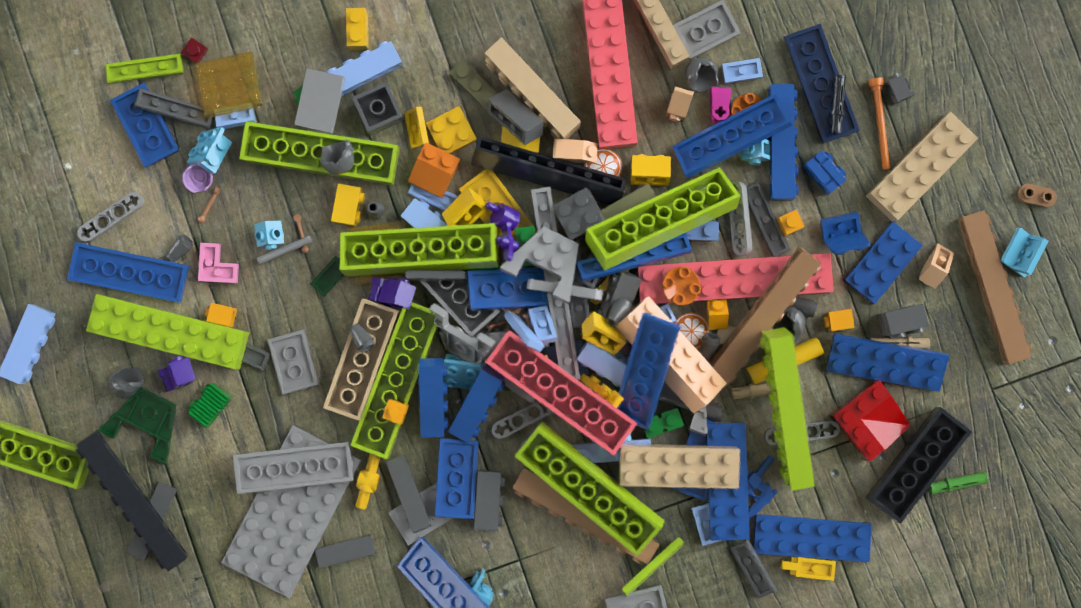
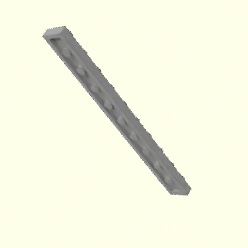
(558, 309)

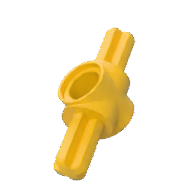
(367, 481)

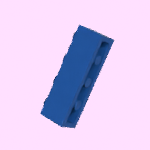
(432, 397)
(476, 404)

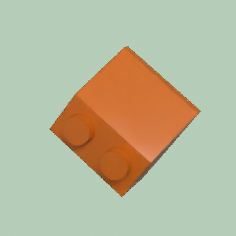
(434, 170)

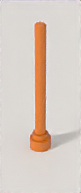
(876, 86)

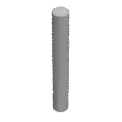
(285, 249)

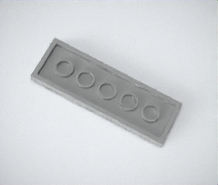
(293, 467)

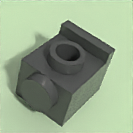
(898, 88)

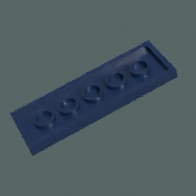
(816, 75)

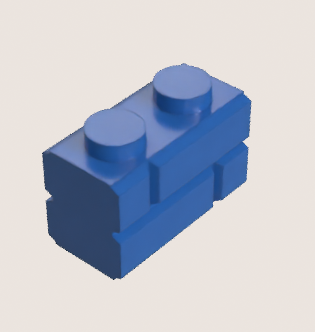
(825, 172)

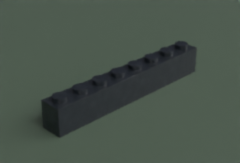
(546, 170)
(132, 500)

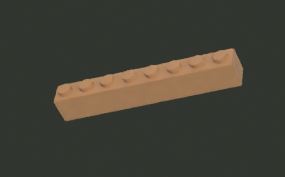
(994, 287)
(764, 314)
(543, 494)

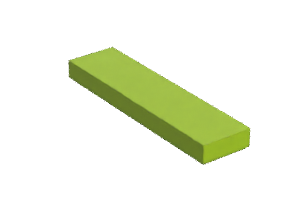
(144, 68)
(652, 566)

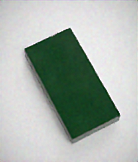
(328, 277)

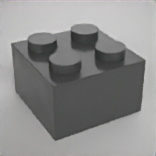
(378, 108)
(578, 214)
(907, 319)

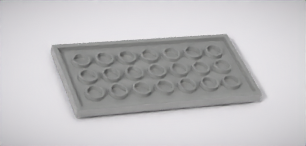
(285, 526)

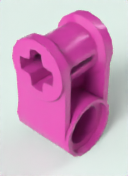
(720, 102)

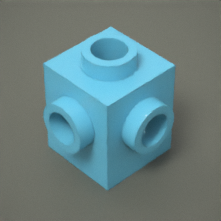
(757, 153)
(269, 234)

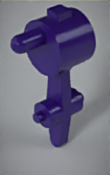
(506, 220)

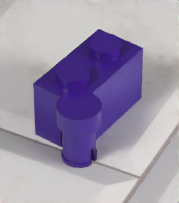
(392, 292)
(177, 373)

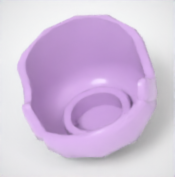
(197, 178)

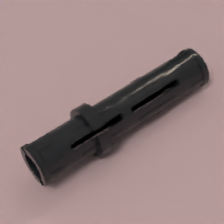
(837, 105)

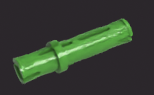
(949, 485)

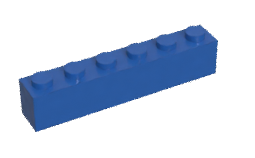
(783, 149)

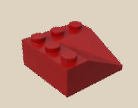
(871, 420)

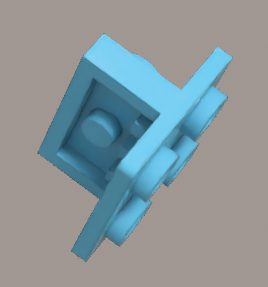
(209, 150)
(1023, 252)
(460, 373)
(484, 591)

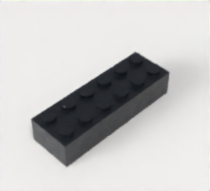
(918, 464)

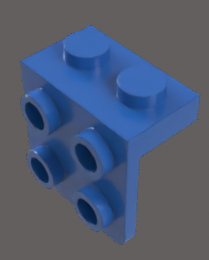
(843, 233)

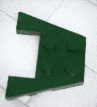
(149, 414)

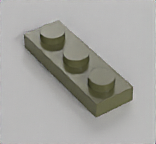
(472, 83)

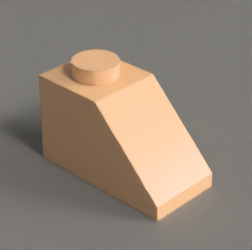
(679, 104)
(575, 150)
(936, 266)

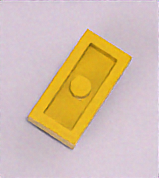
(416, 127)

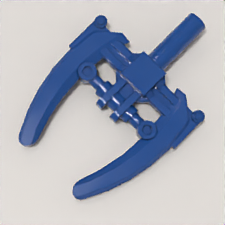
(755, 482)

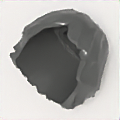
(701, 74)
(338, 157)
(793, 321)
(126, 382)

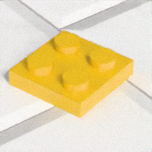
(451, 130)

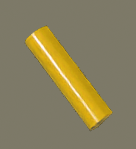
(804, 352)

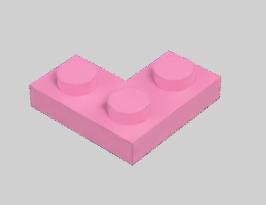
(210, 267)

